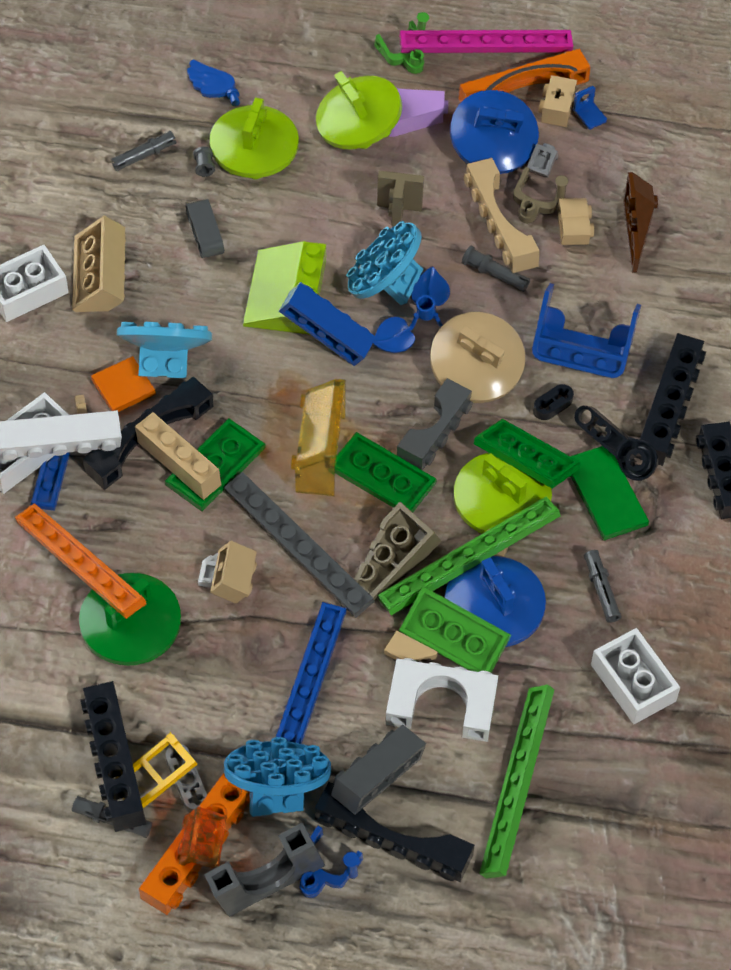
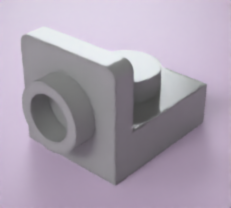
(543, 159)

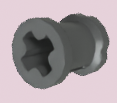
(203, 157)

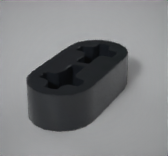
(551, 399)

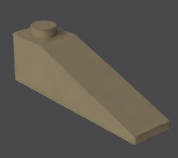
(396, 550)

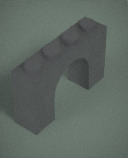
(242, 889)

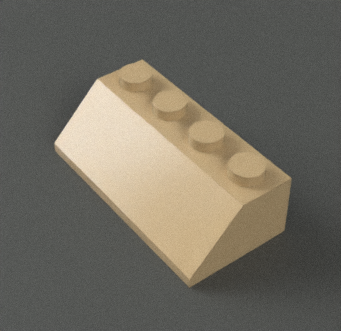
(99, 266)

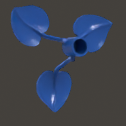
(429, 291)

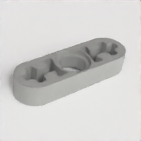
(183, 789)

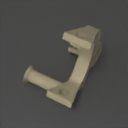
(531, 207)

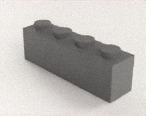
(377, 769)

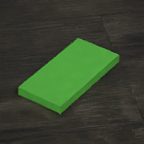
(454, 632)

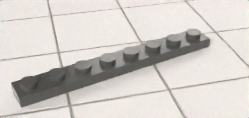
(299, 545)

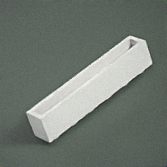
(59, 435)

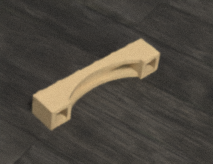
(517, 248)

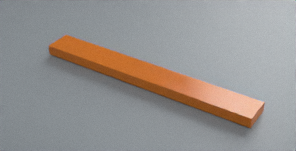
(81, 561)

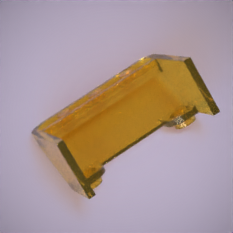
(319, 438)

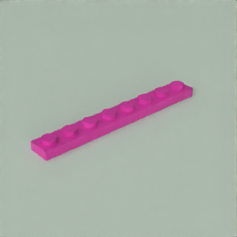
(486, 41)

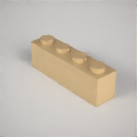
(178, 455)

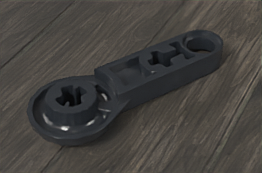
(620, 445)

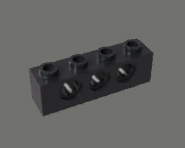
(717, 437)

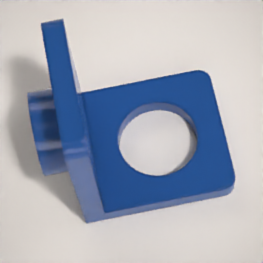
(587, 109)

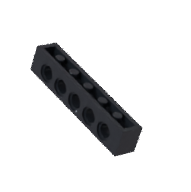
(683, 350)
(123, 813)

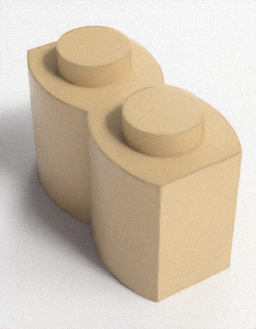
(574, 221)

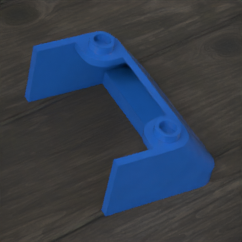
(578, 349)

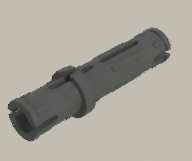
(152, 146)
(595, 564)
(96, 812)

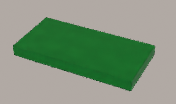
(231, 451)
(527, 453)
(382, 473)
(607, 494)

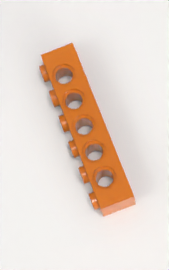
(165, 896)

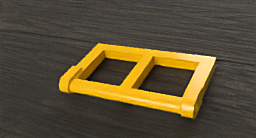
(164, 784)

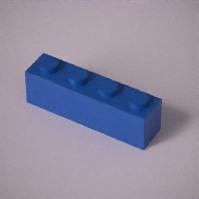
(327, 324)

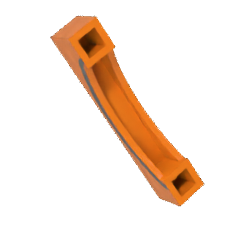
(566, 65)

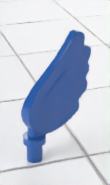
(213, 82)

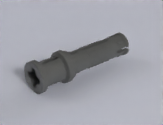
(487, 265)

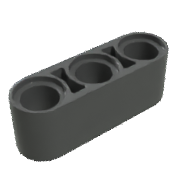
(205, 228)

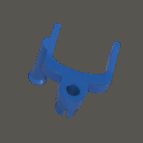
(321, 878)

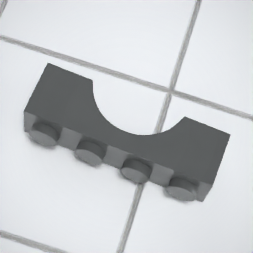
(420, 446)

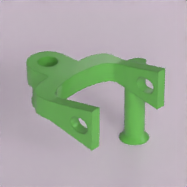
(412, 61)

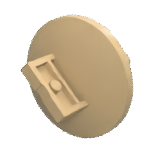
(478, 354)

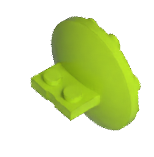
(358, 111)
(254, 141)
(494, 491)

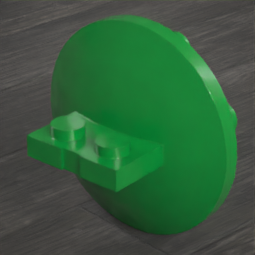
(140, 636)

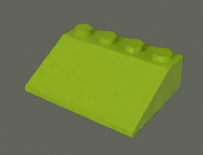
(275, 275)

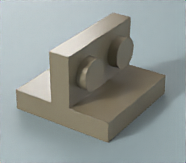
(399, 193)

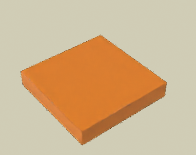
(122, 385)

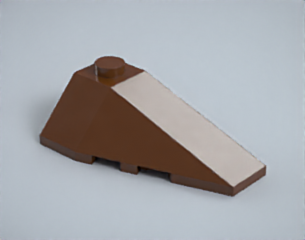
(638, 208)

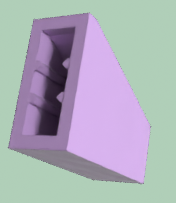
(420, 110)

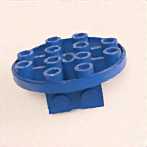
(496, 128)
(501, 594)

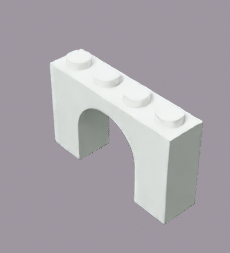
(415, 678)

